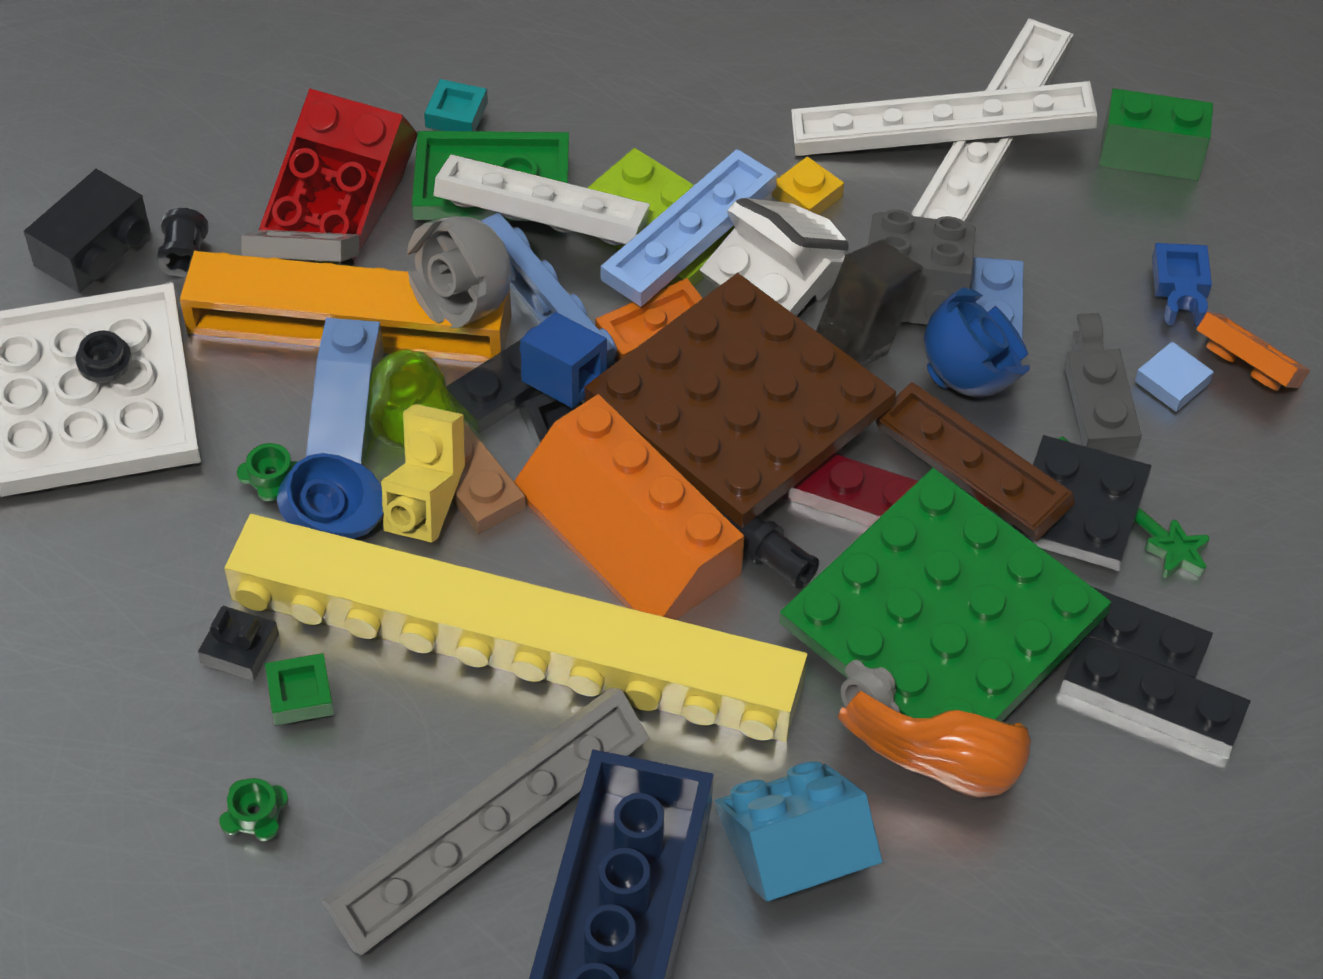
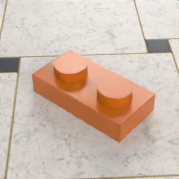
(635, 324)
(1270, 364)

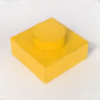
(809, 187)

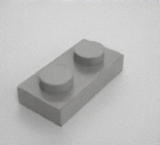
(300, 245)

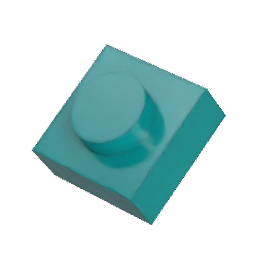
(455, 107)

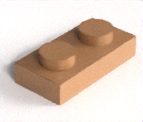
(485, 490)

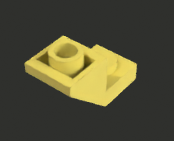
(423, 488)

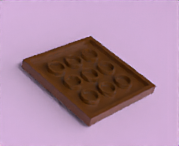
(742, 397)

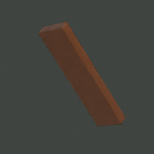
(976, 461)

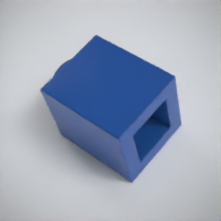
(562, 358)

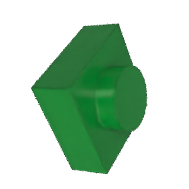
(299, 689)

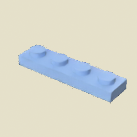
(685, 228)

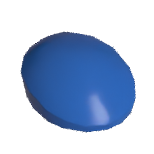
(331, 496)

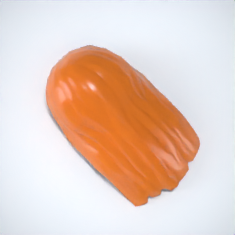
(953, 748)

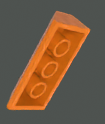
(629, 513)

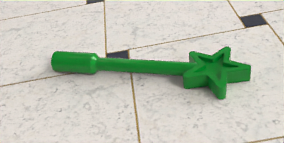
(1172, 545)

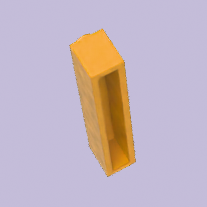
(293, 298)

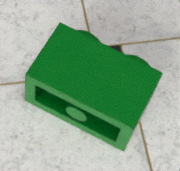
(1156, 134)

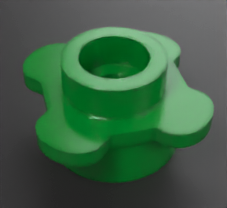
(265, 459)
(248, 794)

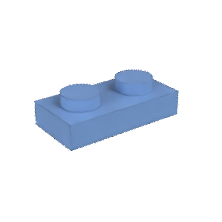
(1001, 286)

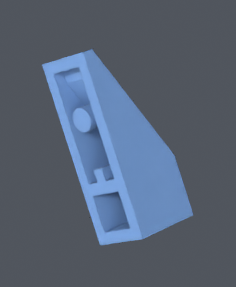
(342, 388)

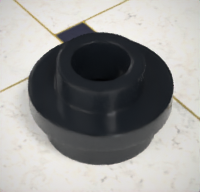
(103, 357)

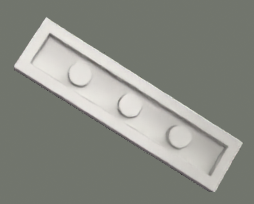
(540, 200)

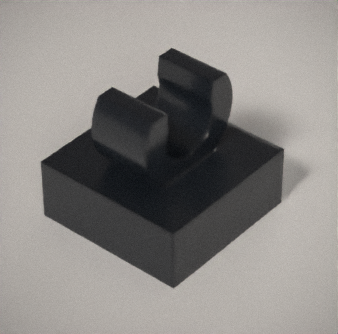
(238, 642)

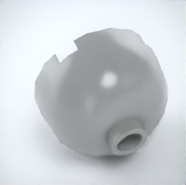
(459, 270)

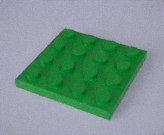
(946, 605)

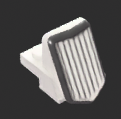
(780, 251)

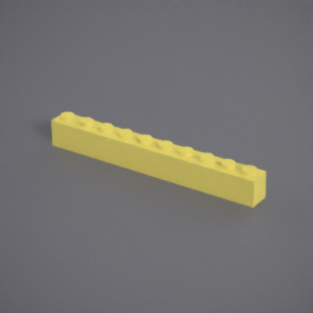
(517, 627)

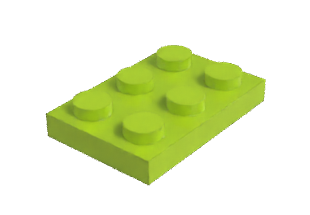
(650, 182)

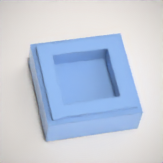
(1174, 376)

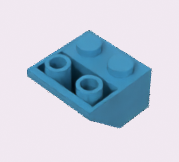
(799, 829)

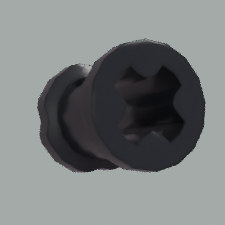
(183, 235)

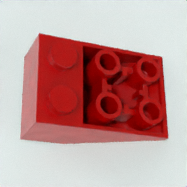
(339, 167)

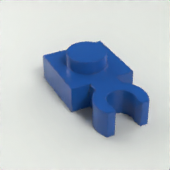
(1183, 277)

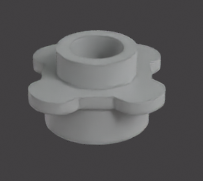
(874, 682)

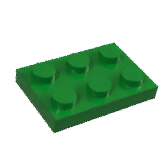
(528, 152)

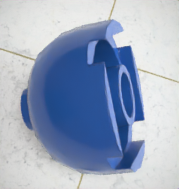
(972, 347)

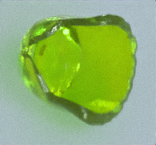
(398, 384)

